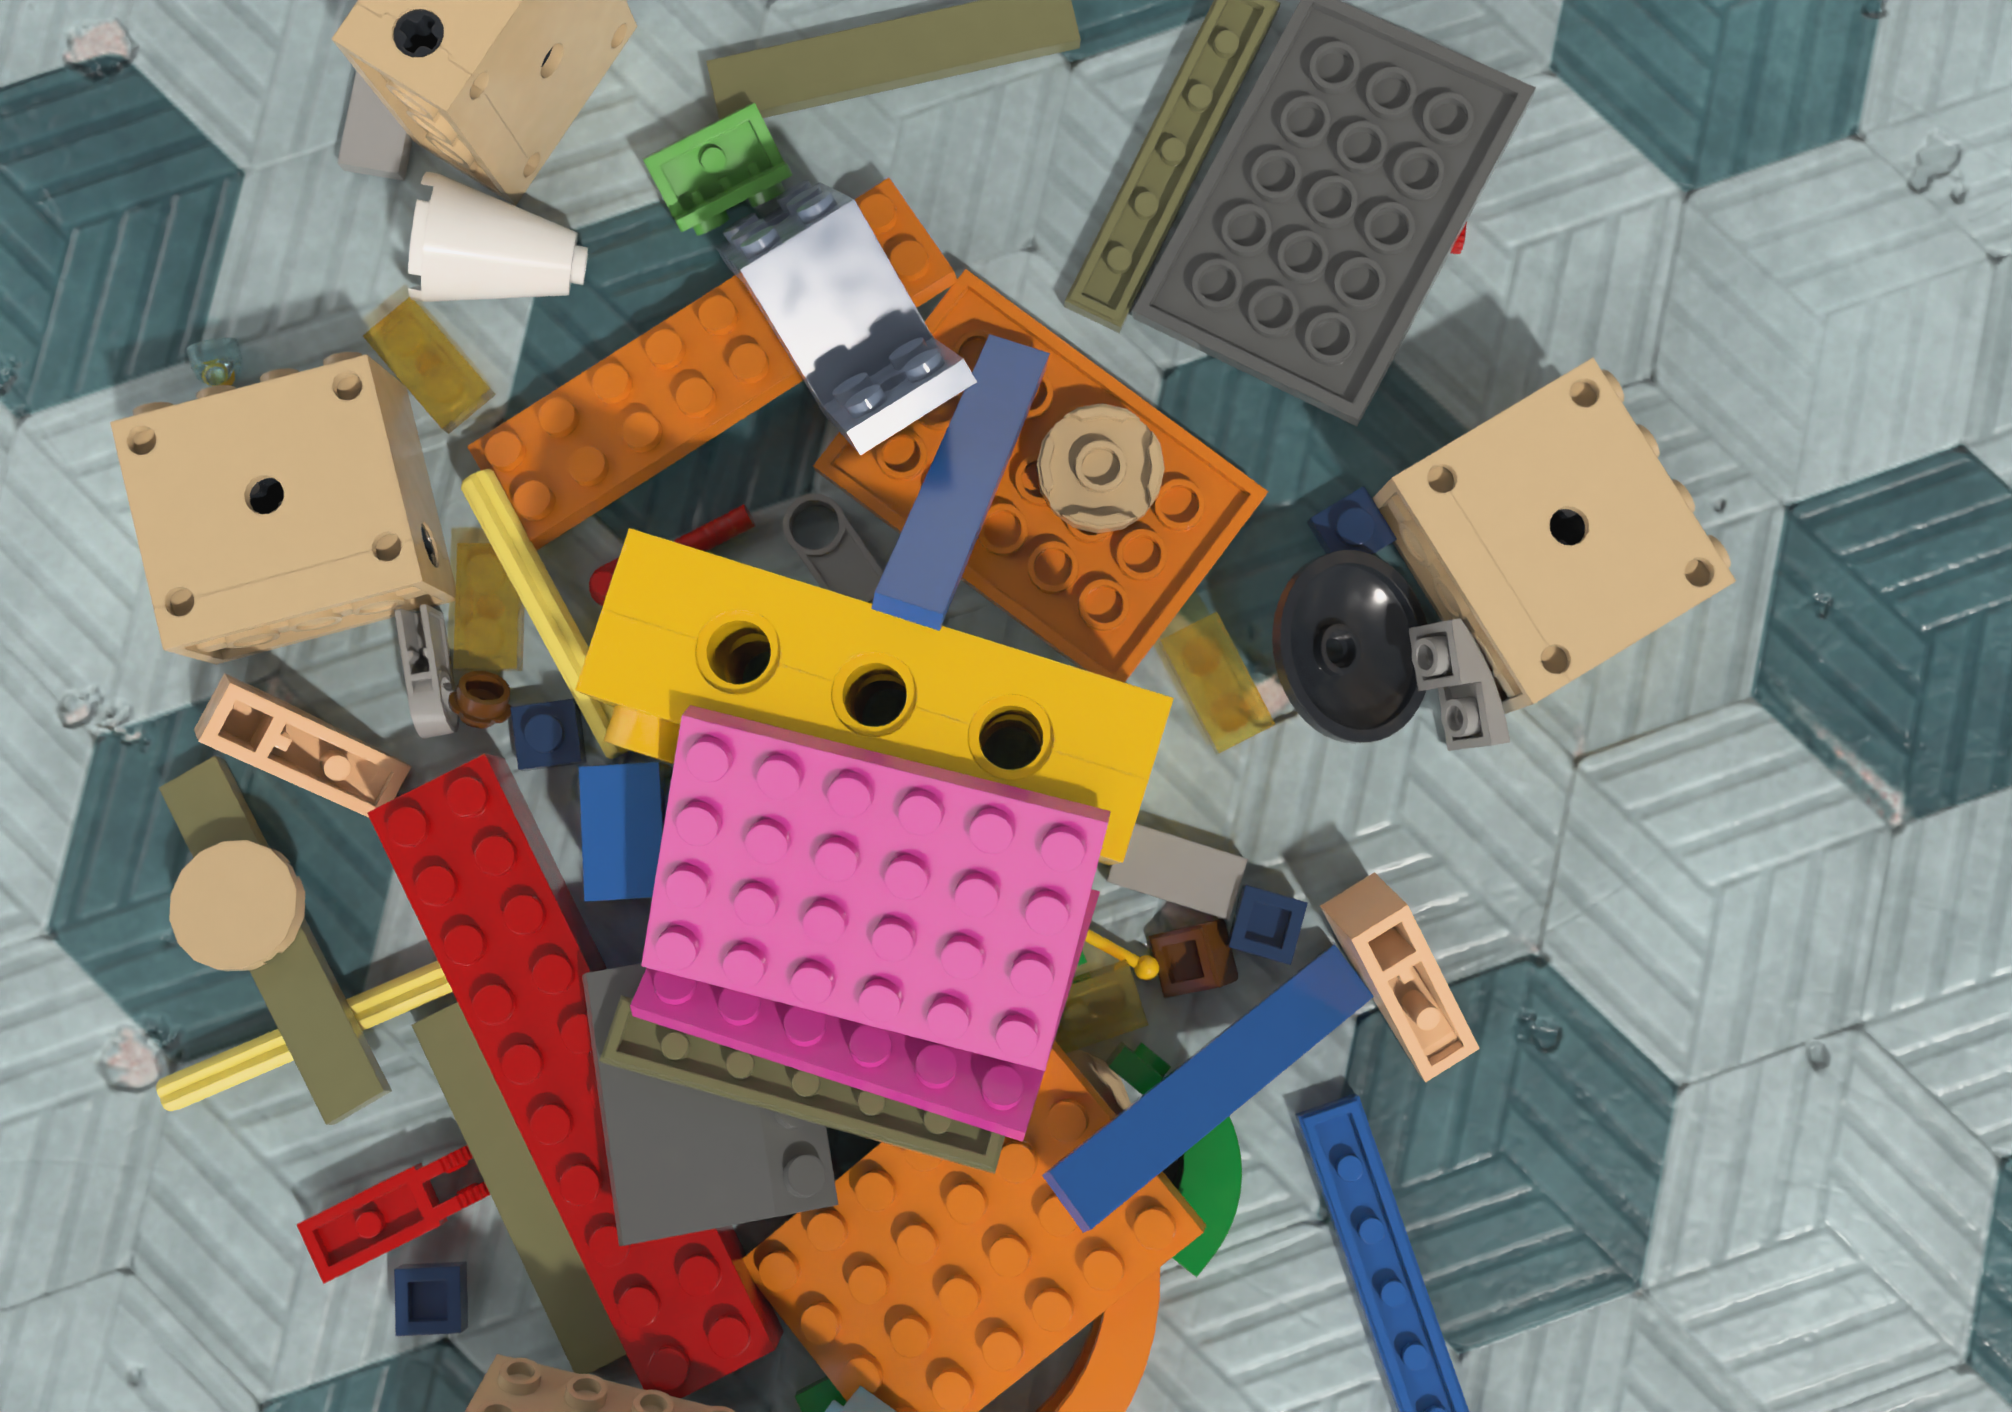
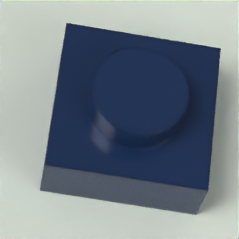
(1352, 525)
(548, 735)
(1266, 924)
(431, 1298)

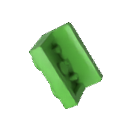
(718, 170)

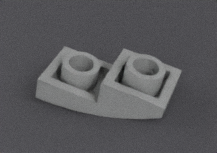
(1469, 700)

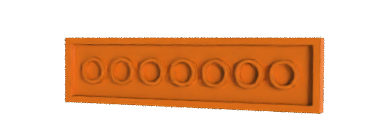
(671, 390)

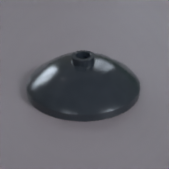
(1348, 646)

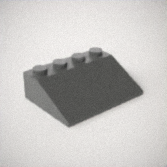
(693, 1157)

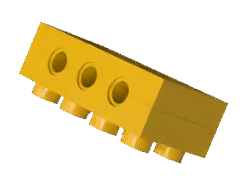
(691, 622)

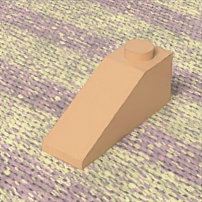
(298, 747)
(1401, 974)

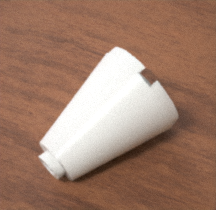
(487, 248)

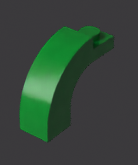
(1205, 1174)

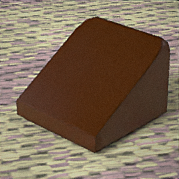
(1194, 958)

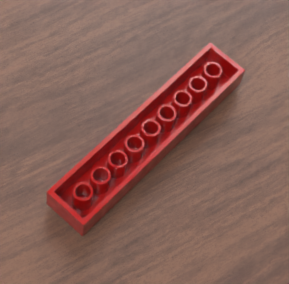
(517, 969)

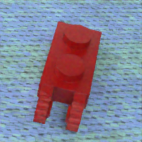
(385, 1216)

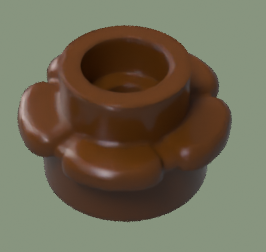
(481, 699)

